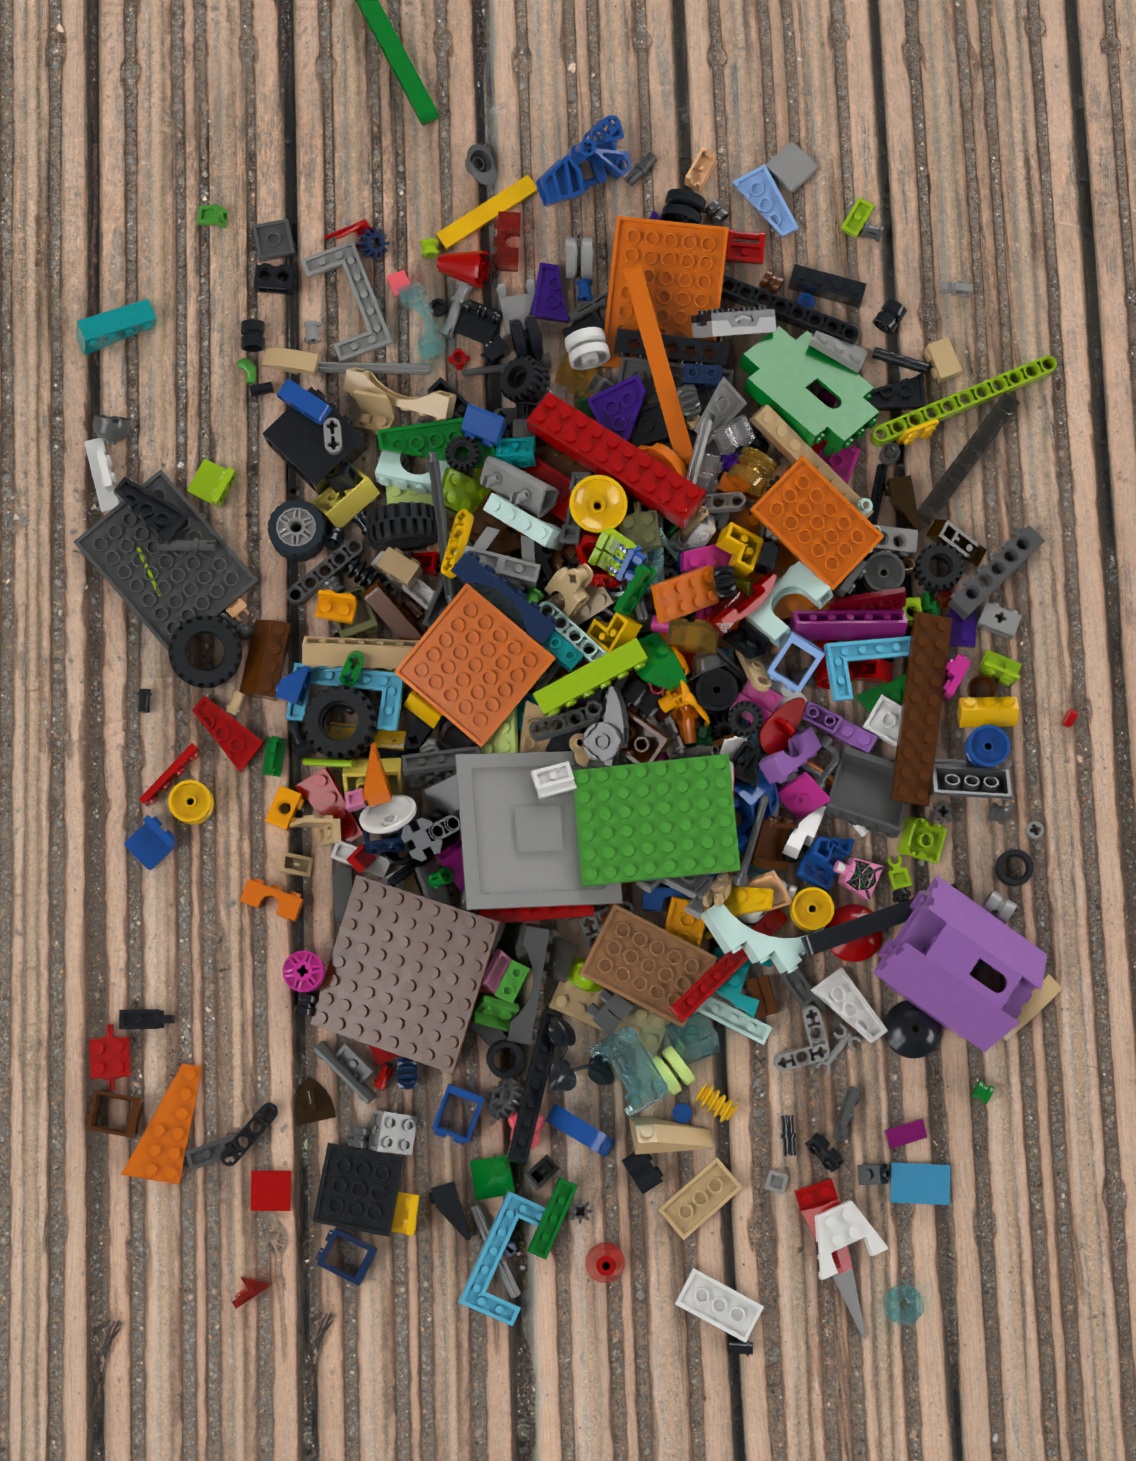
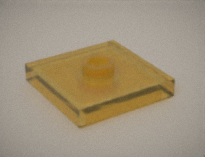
(573, 379)

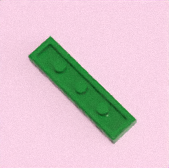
(552, 1218)

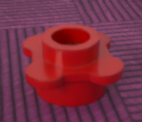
(458, 353)

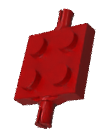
(110, 1057)

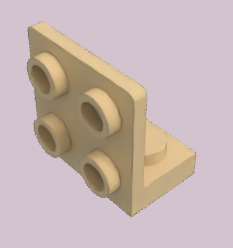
(375, 412)
(328, 828)

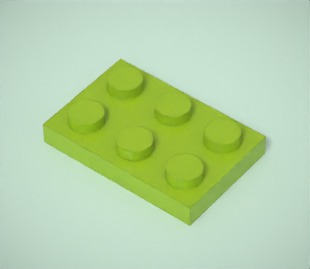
(462, 491)

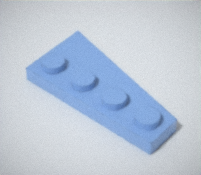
(766, 198)

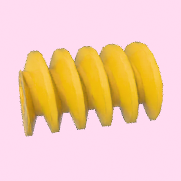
(715, 1102)

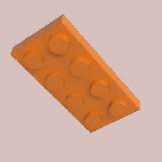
(684, 594)

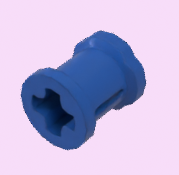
(584, 288)

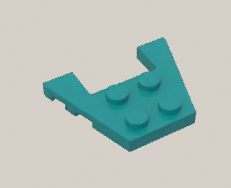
(733, 985)

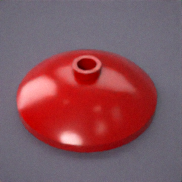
(858, 949)

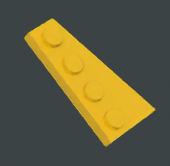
(748, 900)

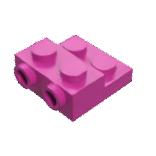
(955, 672)
(767, 701)

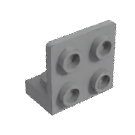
(392, 1132)

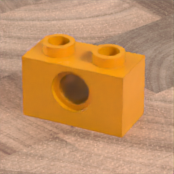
(283, 797)

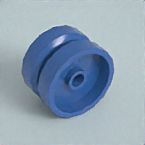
(994, 738)

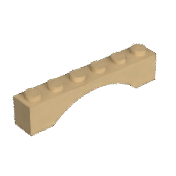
(437, 404)

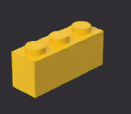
(987, 711)

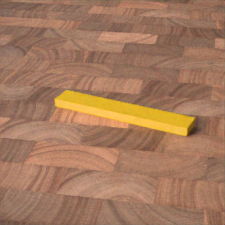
(487, 212)

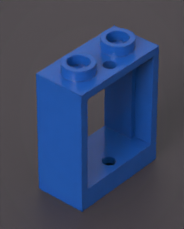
(442, 1132)

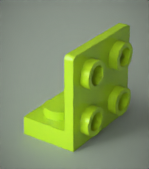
(212, 483)
(1000, 668)

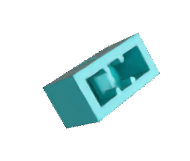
(565, 653)

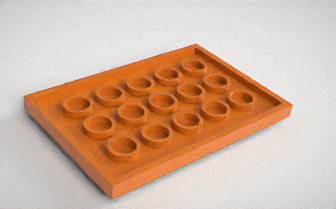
(816, 523)

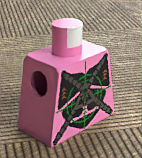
(858, 876)

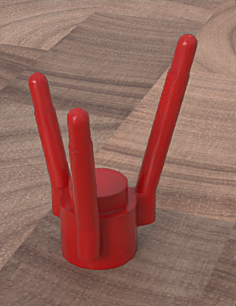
(358, 228)

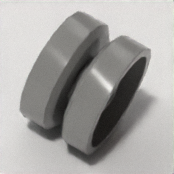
(579, 257)

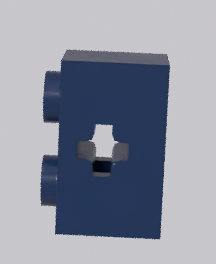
(702, 375)

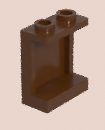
(772, 842)

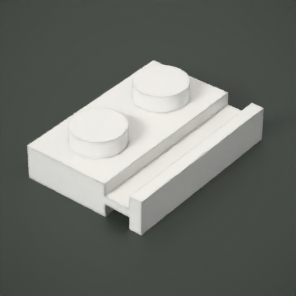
(553, 780)

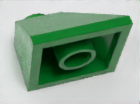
(492, 1177)

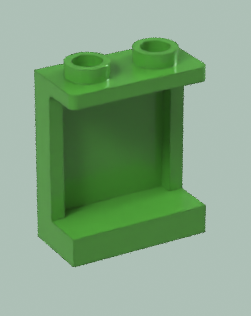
(512, 982)

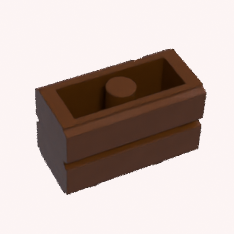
(761, 989)

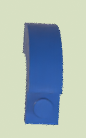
(580, 1130)

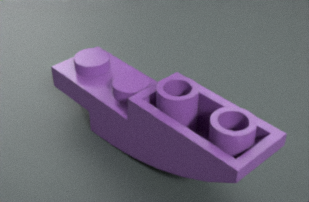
(839, 728)

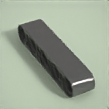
(315, 573)

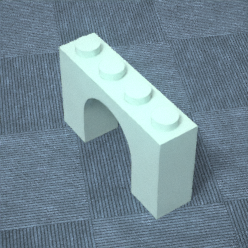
(390, 472)
(514, 516)
(795, 581)

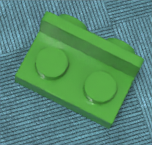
(494, 1012)

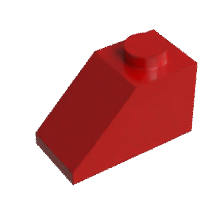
(872, 671)

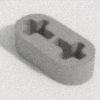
(328, 436)

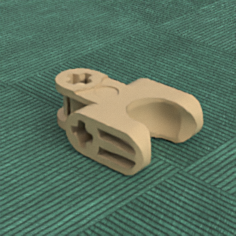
(572, 586)

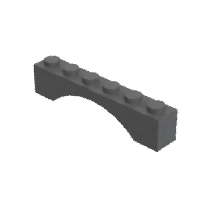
(535, 943)

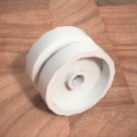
(587, 348)

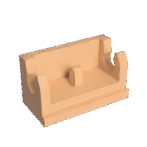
(700, 170)

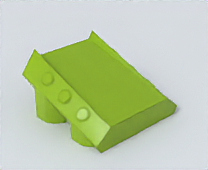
(922, 839)

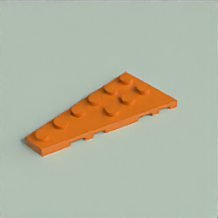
(163, 1144)

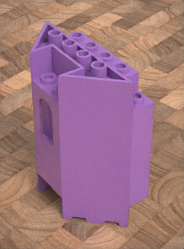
(937, 952)

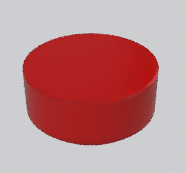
(1069, 718)

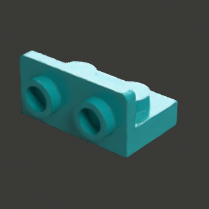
(517, 451)

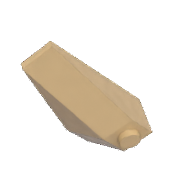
(662, 1135)

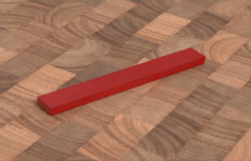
(722, 970)

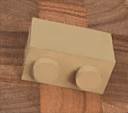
(942, 360)
(399, 567)

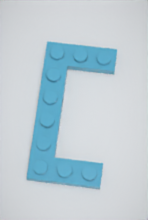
(842, 652)
(384, 682)
(474, 1292)

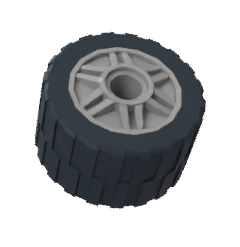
(291, 517)

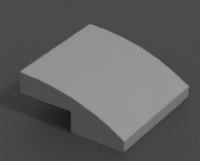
(791, 167)

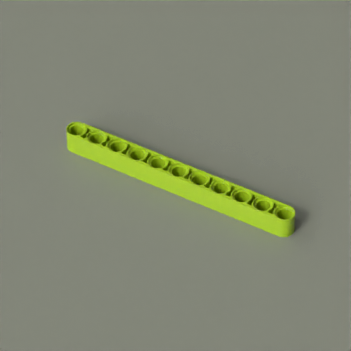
(970, 395)

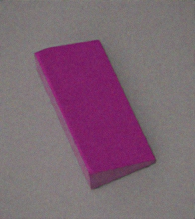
(905, 1133)

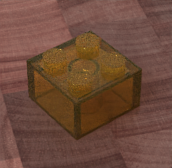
(692, 636)

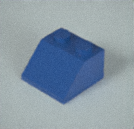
(483, 426)

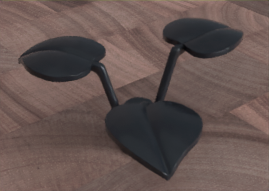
(560, 1074)

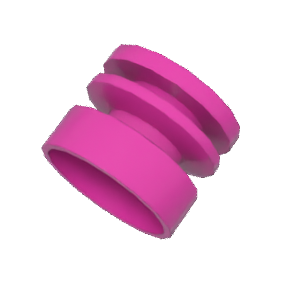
(310, 981)

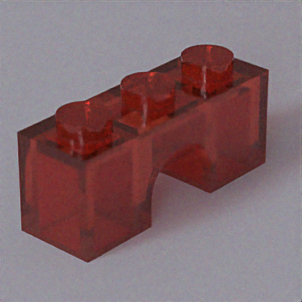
(507, 226)

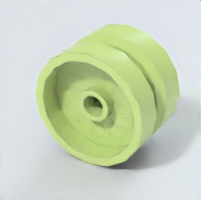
(673, 1069)

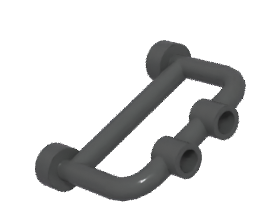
(826, 743)

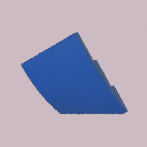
(820, 859)

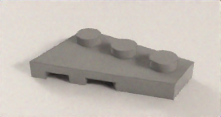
(839, 350)

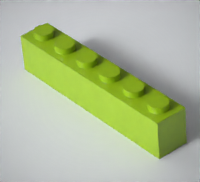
(590, 677)

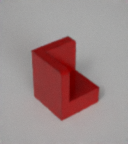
(360, 860)

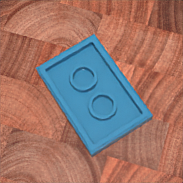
(920, 1183)

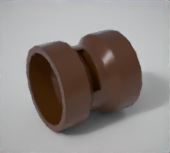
(774, 285)

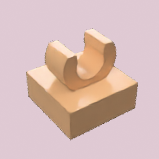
(235, 608)

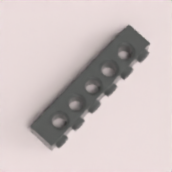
(1028, 539)

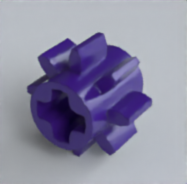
(729, 460)

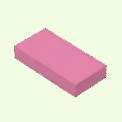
(496, 971)

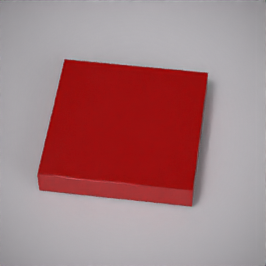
(271, 1190)

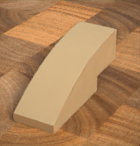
(291, 360)

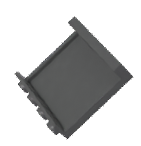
(863, 793)

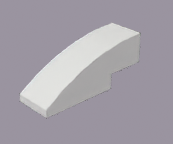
(804, 834)

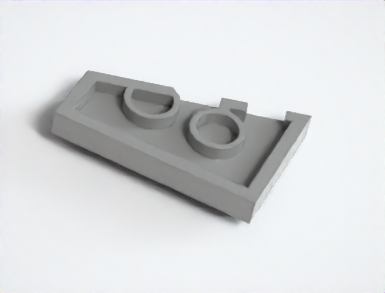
(722, 406)

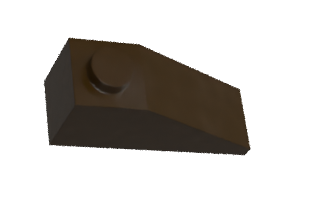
(902, 498)
(948, 533)

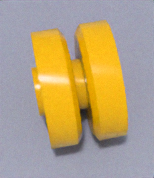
(189, 791)
(800, 912)

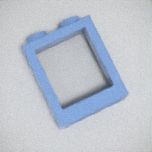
(807, 646)

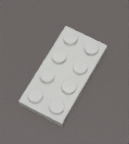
(719, 1305)

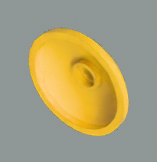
(599, 490)

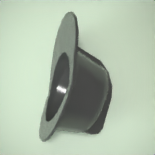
(481, 164)
(704, 662)

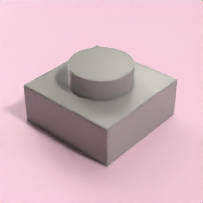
(776, 1181)

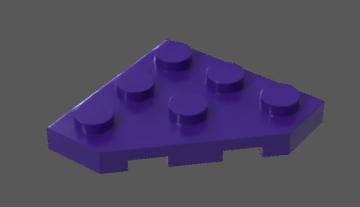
(619, 406)

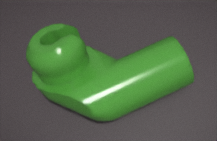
(249, 367)

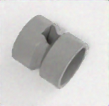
(998, 907)

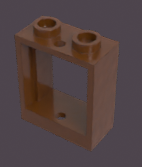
(134, 1118)

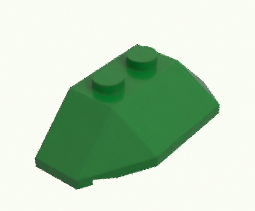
(662, 665)

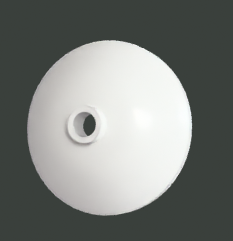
(388, 816)

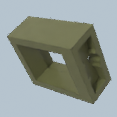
(364, 629)

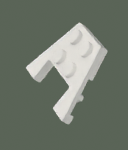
(839, 1228)

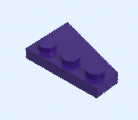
(549, 297)
(963, 631)

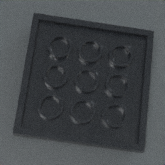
(359, 1189)

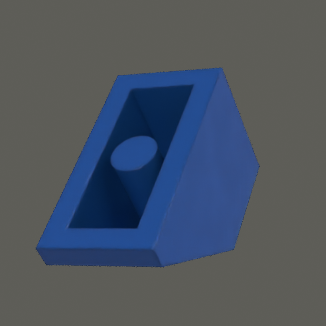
(295, 686)

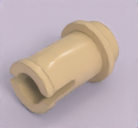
(235, 703)

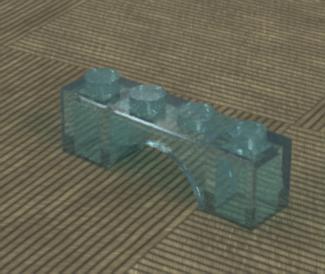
(413, 298)

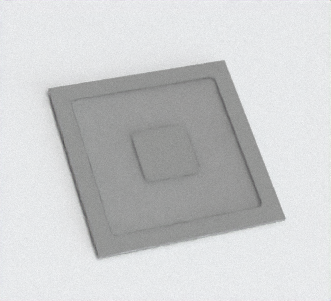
(517, 845)

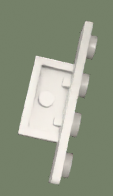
(102, 475)

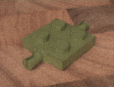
(642, 529)

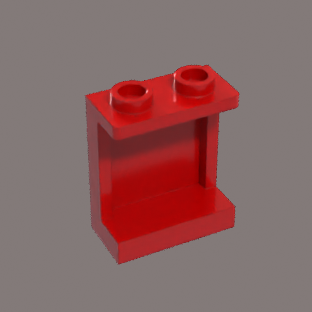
(601, 577)

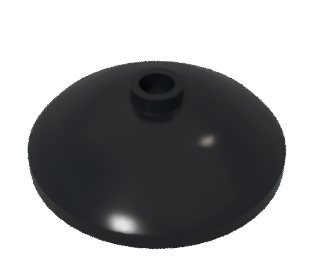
(900, 1034)

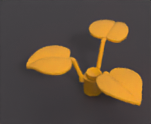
(672, 700)

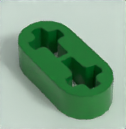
(348, 667)

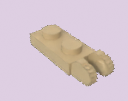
(719, 890)

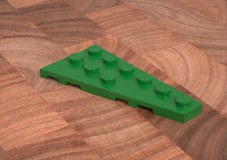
(429, 437)

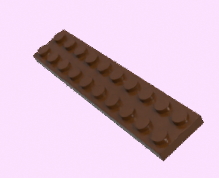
(921, 709)

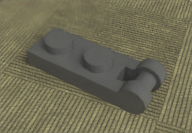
(801, 990)
(210, 1152)

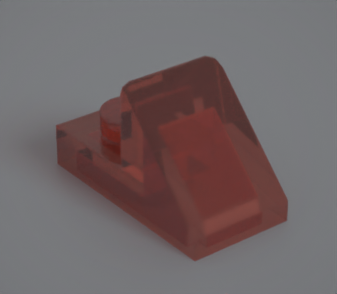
(254, 1286)

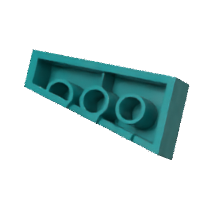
(114, 325)

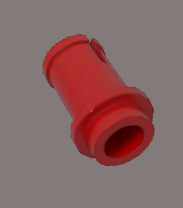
(382, 1079)

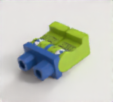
(617, 555)

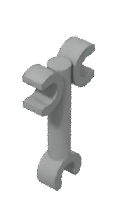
(845, 1039)

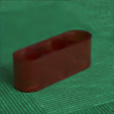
(727, 603)

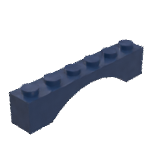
(473, 571)

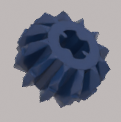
(379, 241)
(407, 1073)

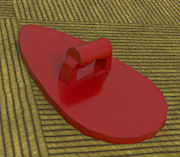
(781, 726)

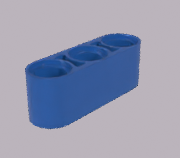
(304, 402)

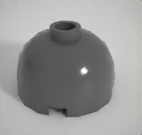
(111, 428)

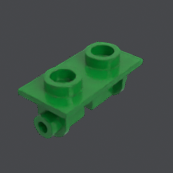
(274, 756)

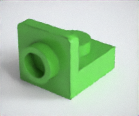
(212, 215)

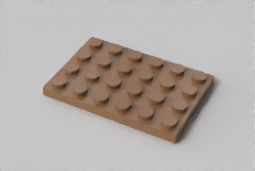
(644, 962)

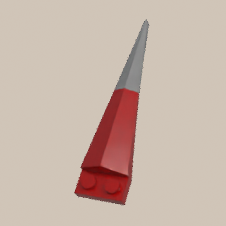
(817, 1199)

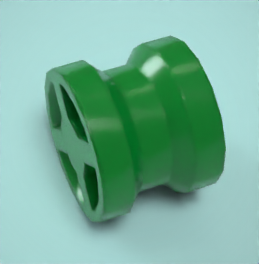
(982, 1092)

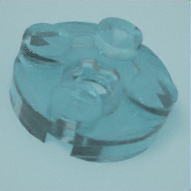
(911, 1312)

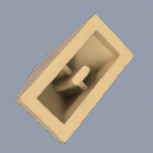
(295, 864)

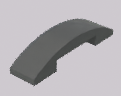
(571, 531)

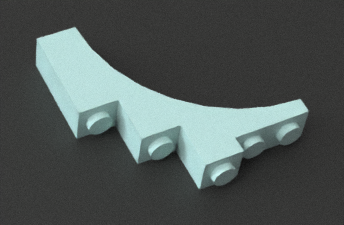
(734, 935)

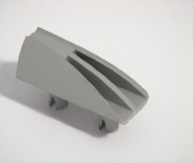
(518, 486)

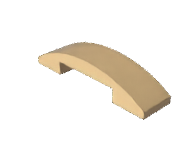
(1036, 1003)

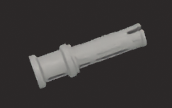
(458, 302)

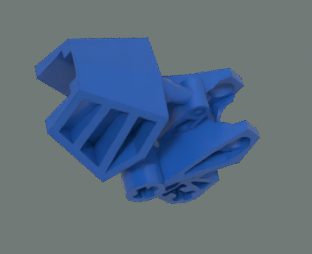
(564, 178)
(747, 802)

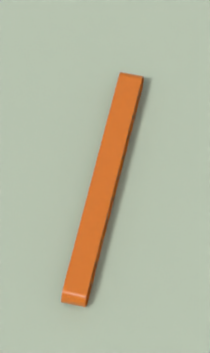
(658, 363)

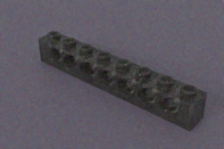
(967, 458)

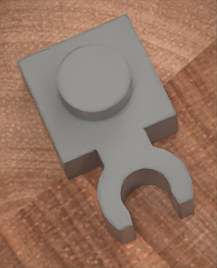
(959, 288)

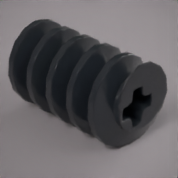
(362, 573)

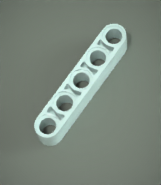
(572, 628)

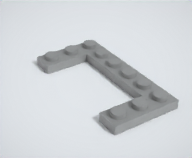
(348, 257)

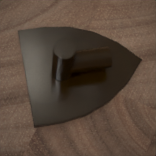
(313, 1103)

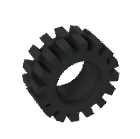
(456, 444)
(734, 718)

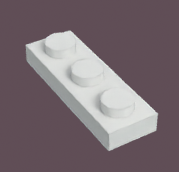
(343, 850)

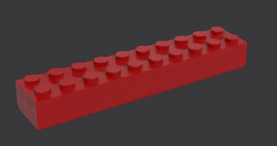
(615, 457)

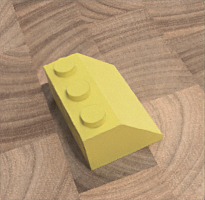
(343, 506)
(355, 776)

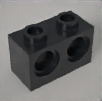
(272, 284)

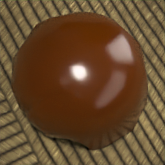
(557, 562)
(982, 687)

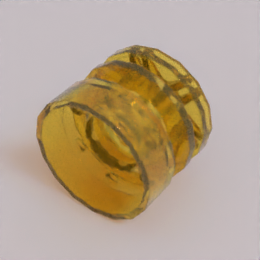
(752, 471)

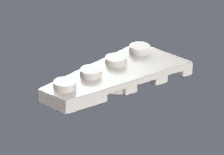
(847, 1001)

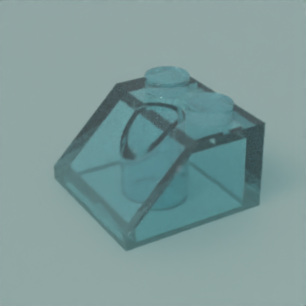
(695, 1040)

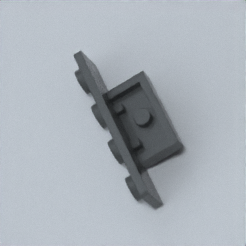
(350, 1067)

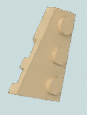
(533, 714)

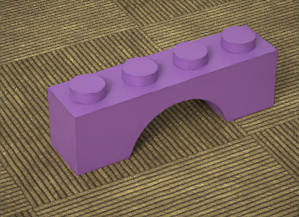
(801, 748)

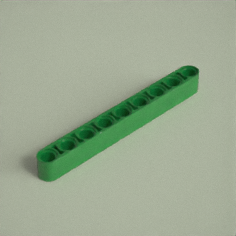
(398, 60)

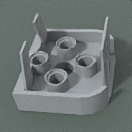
(518, 569)

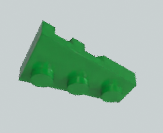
(892, 690)

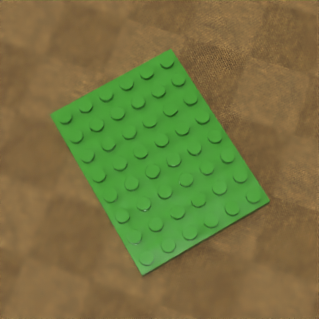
(656, 820)

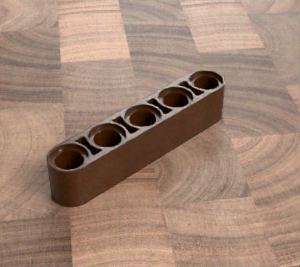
(392, 612)

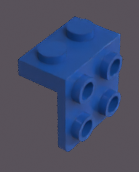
(151, 842)

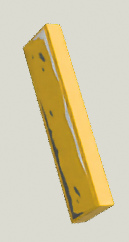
(384, 739)

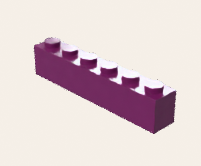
(848, 624)

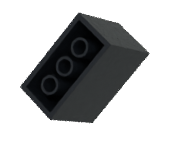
(303, 448)

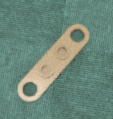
(755, 672)

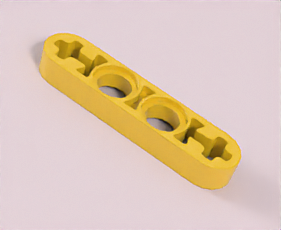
(462, 524)

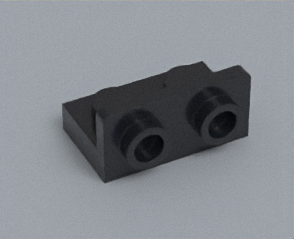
(747, 640)

